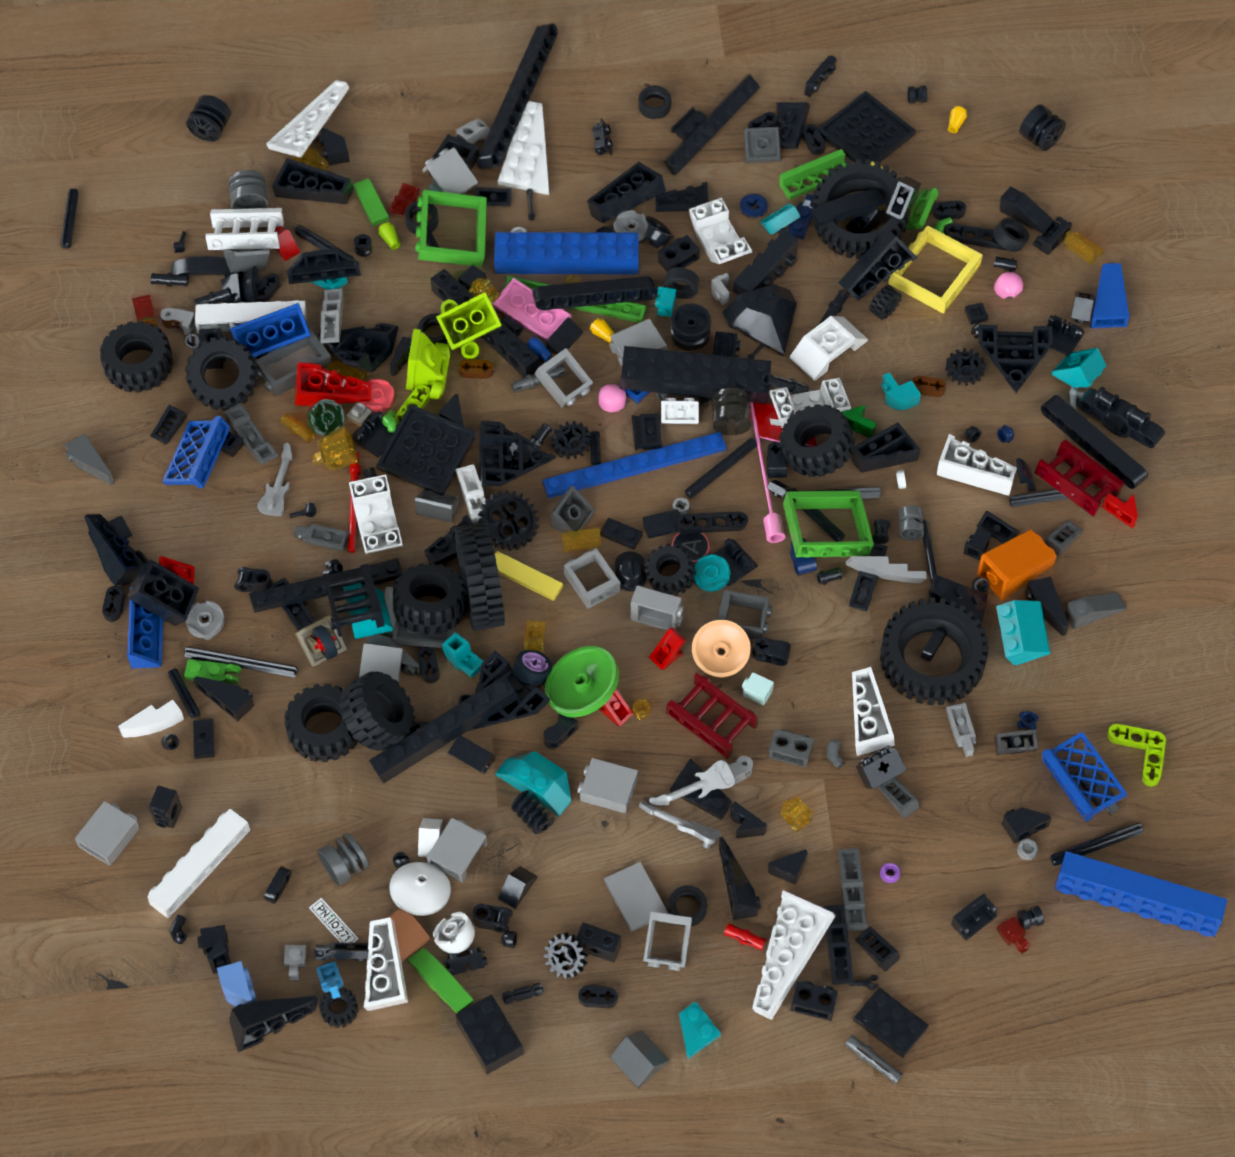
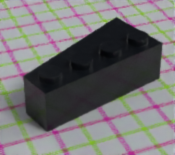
(626, 192)
(769, 265)
(876, 265)

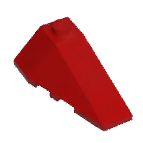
(318, 384)

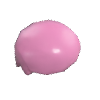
(1008, 285)
(611, 398)

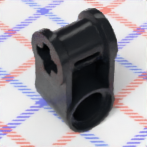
(776, 461)
(250, 580)
(774, 651)
(493, 918)

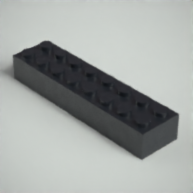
(692, 373)

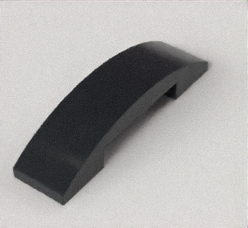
(202, 266)

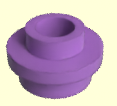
(890, 867)

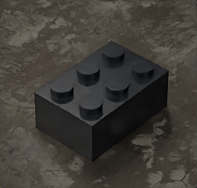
(163, 592)
(489, 1034)

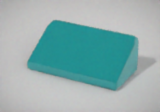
(780, 218)

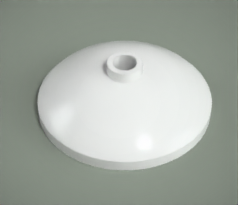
(418, 896)

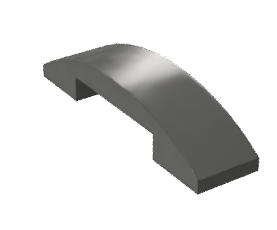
(252, 438)

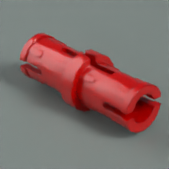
(744, 936)

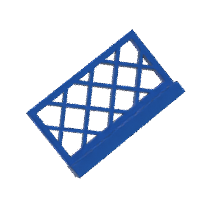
(205, 456)
(1067, 781)

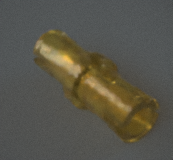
(297, 427)

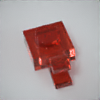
(1013, 932)

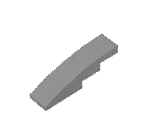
(332, 316)
(880, 566)

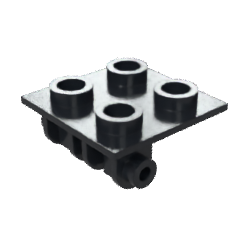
(1064, 335)
(373, 434)
(738, 560)

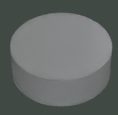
(1027, 849)

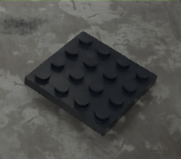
(866, 130)
(426, 450)

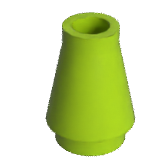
(389, 235)

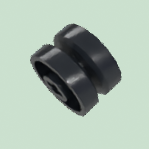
(690, 327)

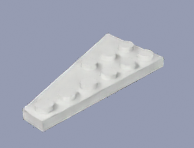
(526, 158)

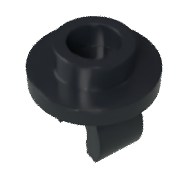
(334, 567)

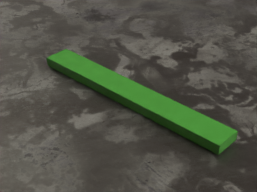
(626, 311)

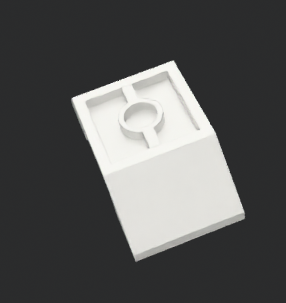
(717, 233)
(825, 344)
(831, 394)
(375, 514)

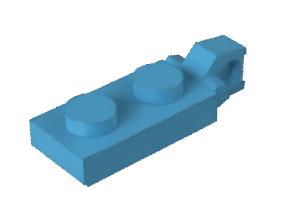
(330, 978)

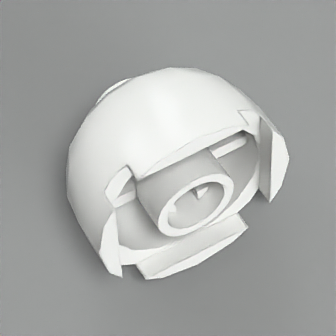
(455, 933)

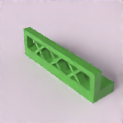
(809, 171)

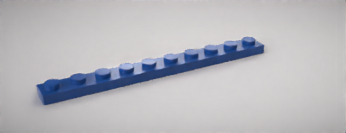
(635, 464)

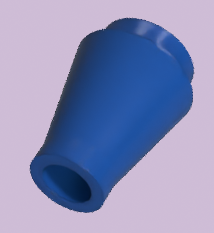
(539, 349)

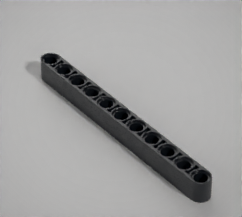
(517, 96)

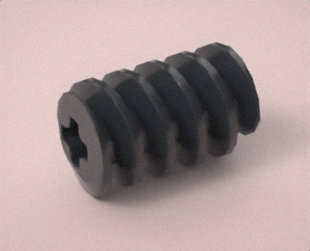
(531, 814)

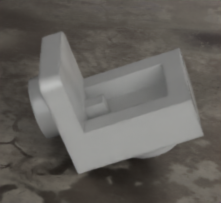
(719, 289)

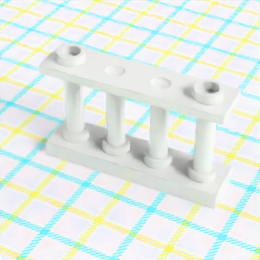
(245, 218)

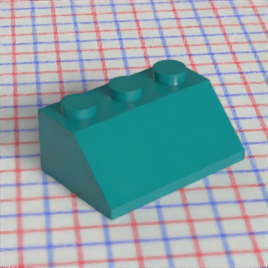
(368, 627)
(1023, 631)

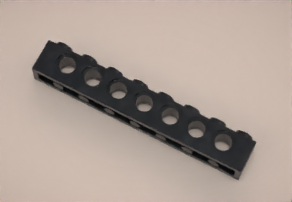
(500, 339)

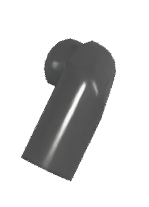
(832, 753)

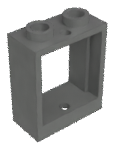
(748, 601)

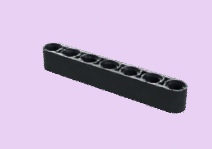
(594, 293)
(1094, 441)

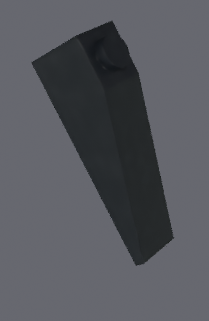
(115, 553)
(739, 889)
(259, 1018)

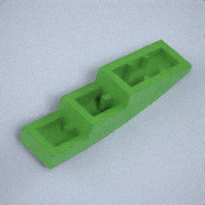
(440, 980)

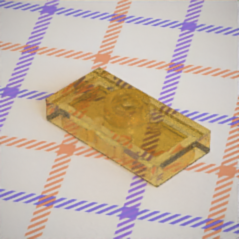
(581, 539)

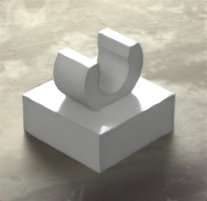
(359, 414)

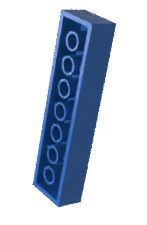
(566, 253)
(1141, 894)

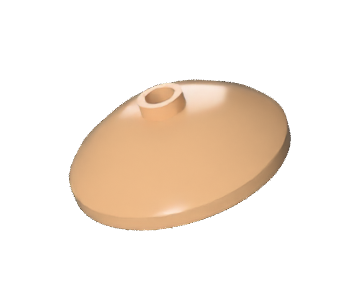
(717, 636)

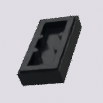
(203, 738)

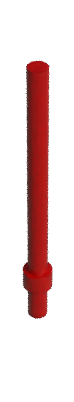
(354, 470)

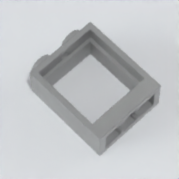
(553, 389)
(599, 593)
(656, 609)
(673, 919)

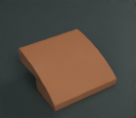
(409, 933)

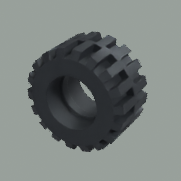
(666, 556)

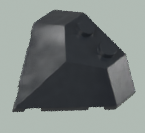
(764, 315)
(364, 347)
(1015, 352)
(506, 454)
(529, 701)

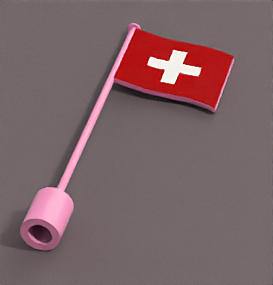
(769, 427)

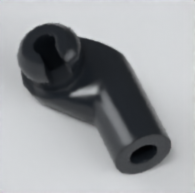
(176, 930)

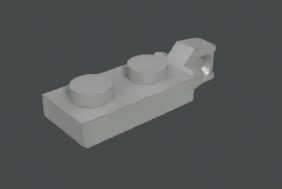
(962, 727)

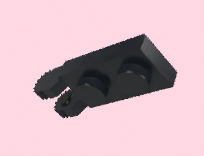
(821, 74)

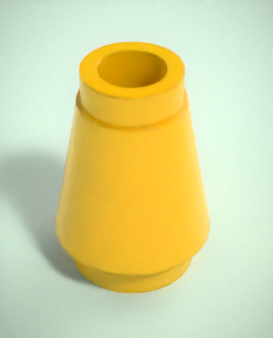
(956, 119)
(602, 330)

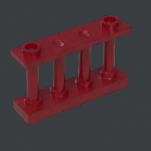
(1087, 467)
(708, 733)

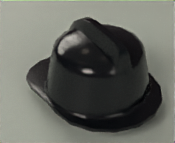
(657, 232)
(630, 570)

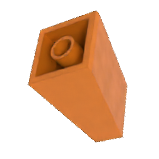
(1015, 563)

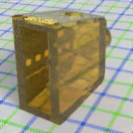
(336, 450)

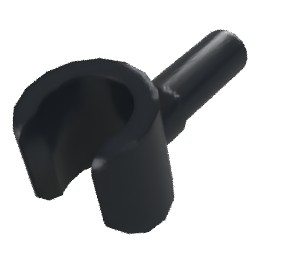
(179, 246)
(309, 511)
(867, 983)

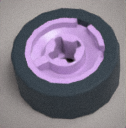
(532, 667)

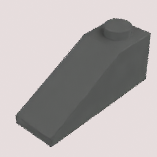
(87, 459)
(1093, 608)

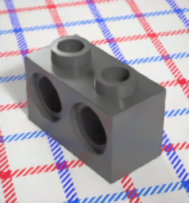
(789, 752)

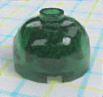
(325, 417)

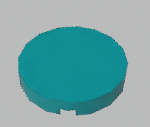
(712, 573)

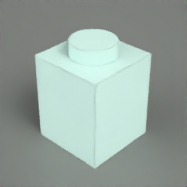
(757, 688)

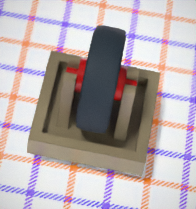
(320, 641)

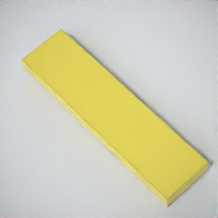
(527, 576)

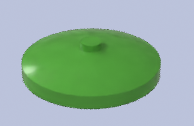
(582, 681)

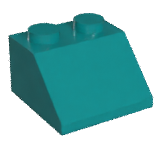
(1080, 368)

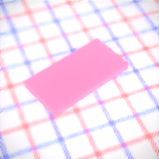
(519, 304)

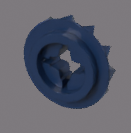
(750, 200)

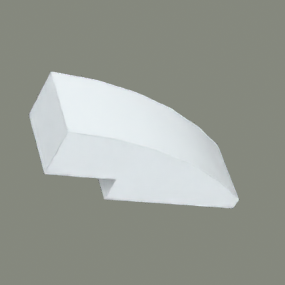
(471, 490)
(152, 720)

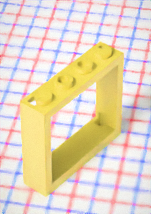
(950, 246)

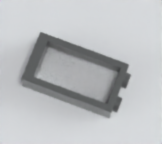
(280, 365)

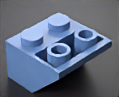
(236, 984)

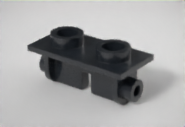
(602, 132)
(473, 959)

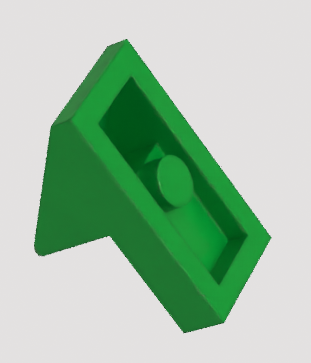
(858, 423)

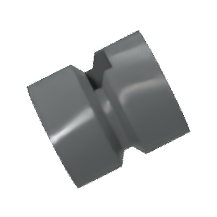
(911, 523)

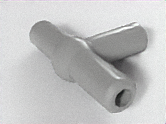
(1074, 394)

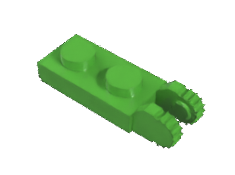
(922, 208)
(211, 671)

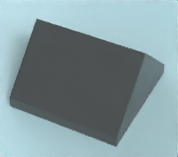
(243, 259)
(437, 506)
(571, 512)
(639, 1058)

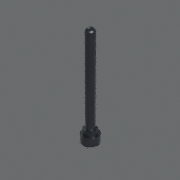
(929, 553)

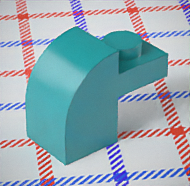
(901, 396)
(460, 655)

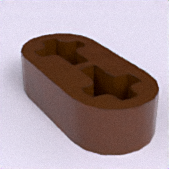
(476, 369)
(928, 386)

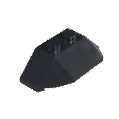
(322, 266)

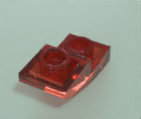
(406, 196)

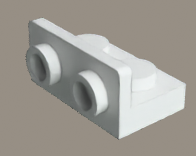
(679, 411)

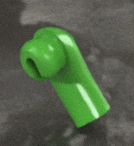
(940, 225)
(389, 421)

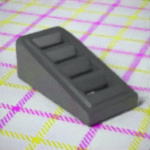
(1053, 539)
(904, 807)

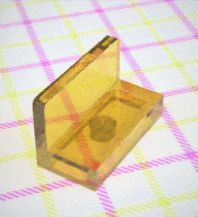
(1082, 247)

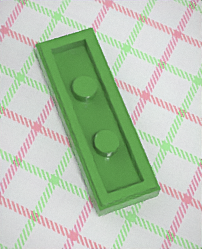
(370, 202)

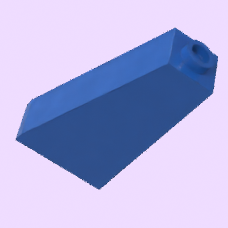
(1110, 302)

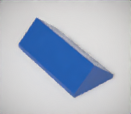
(272, 330)
(144, 637)

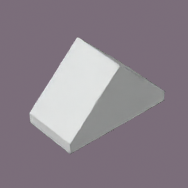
(428, 835)

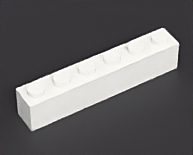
(233, 314)
(198, 863)

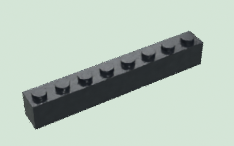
(443, 729)

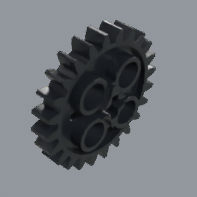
(522, 512)

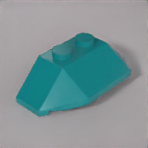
(540, 777)

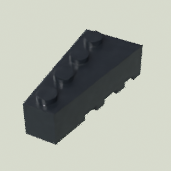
(311, 184)

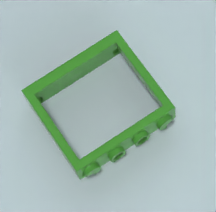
(451, 255)
(828, 500)

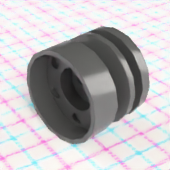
(247, 190)
(341, 860)

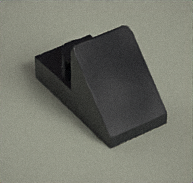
(750, 824)

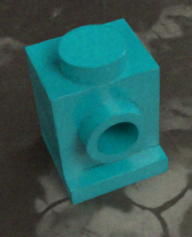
(665, 301)

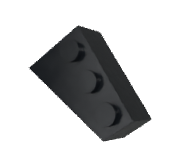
(885, 450)

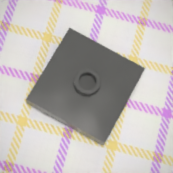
(762, 145)

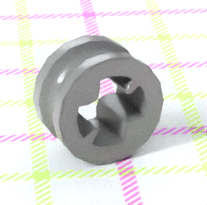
(684, 503)

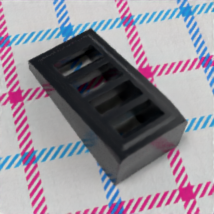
(401, 355)
(181, 417)
(237, 443)
(887, 957)

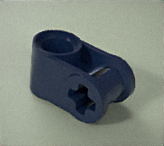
(801, 564)

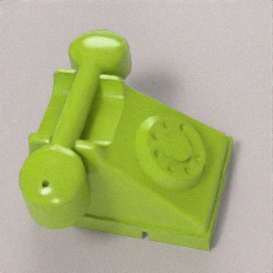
(468, 322)
(427, 364)

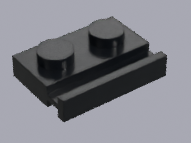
(688, 123)
(646, 431)

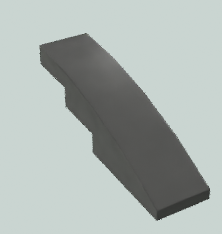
(852, 889)

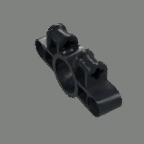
(1121, 417)

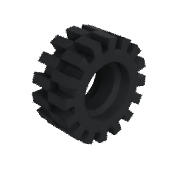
(885, 302)
(346, 1016)

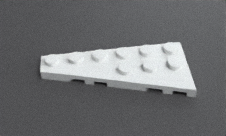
(302, 130)
(791, 944)

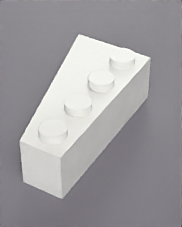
(975, 467)
(870, 717)
(384, 968)

